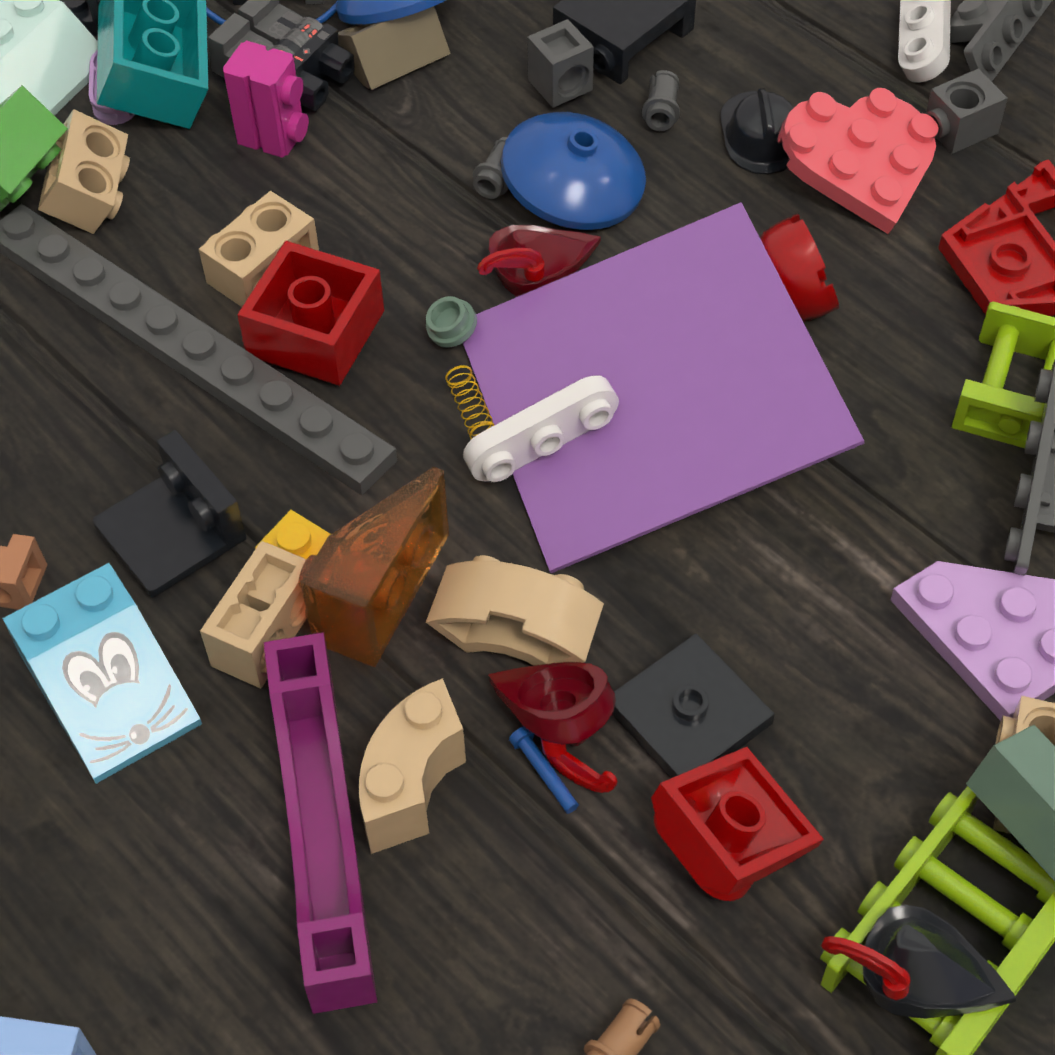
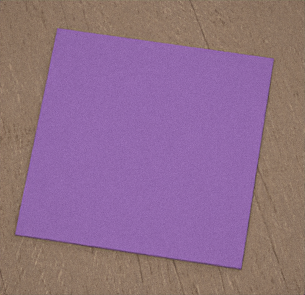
(706, 374)

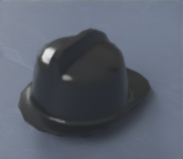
(752, 128)

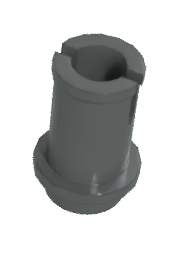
(661, 107)
(488, 175)

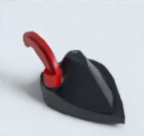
(923, 966)

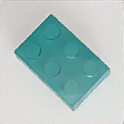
(153, 58)

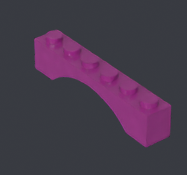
(321, 831)

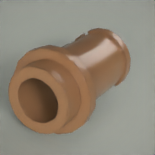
(626, 1032)

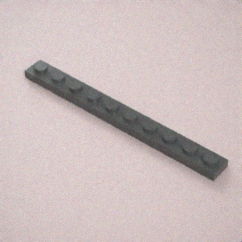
(197, 351)

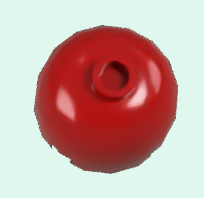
(800, 267)

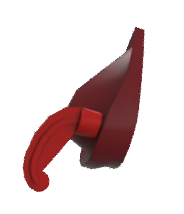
(535, 256)
(562, 707)

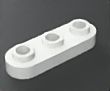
(924, 38)
(541, 429)

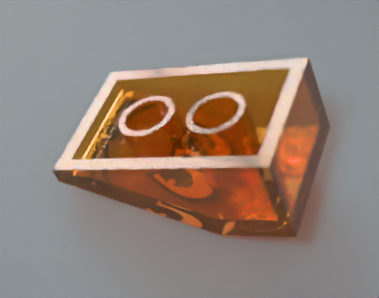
(374, 568)

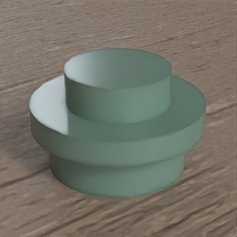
(450, 321)

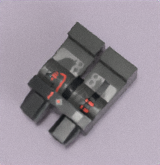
(277, 27)

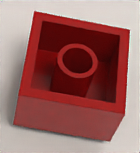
(312, 312)

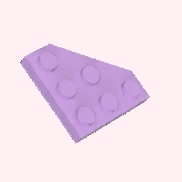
(987, 628)

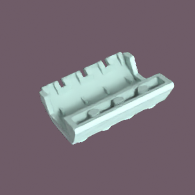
(43, 51)

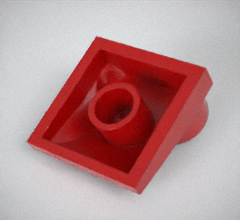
(731, 824)

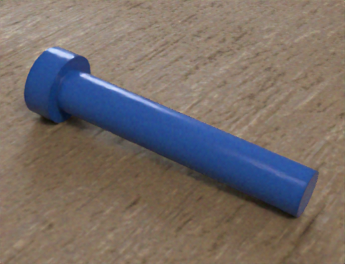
(522, 739)

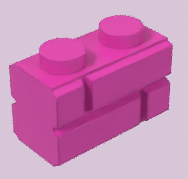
(265, 99)

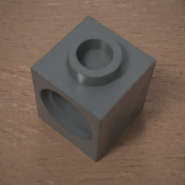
(560, 63)
(966, 110)

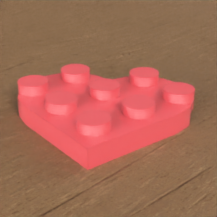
(861, 154)

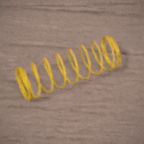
(482, 423)

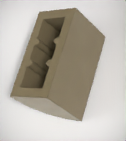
(394, 46)

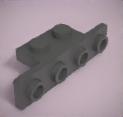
(993, 30)
(1037, 490)

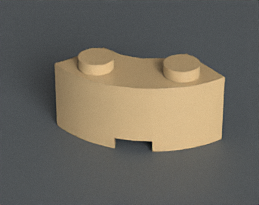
(515, 611)
(404, 764)

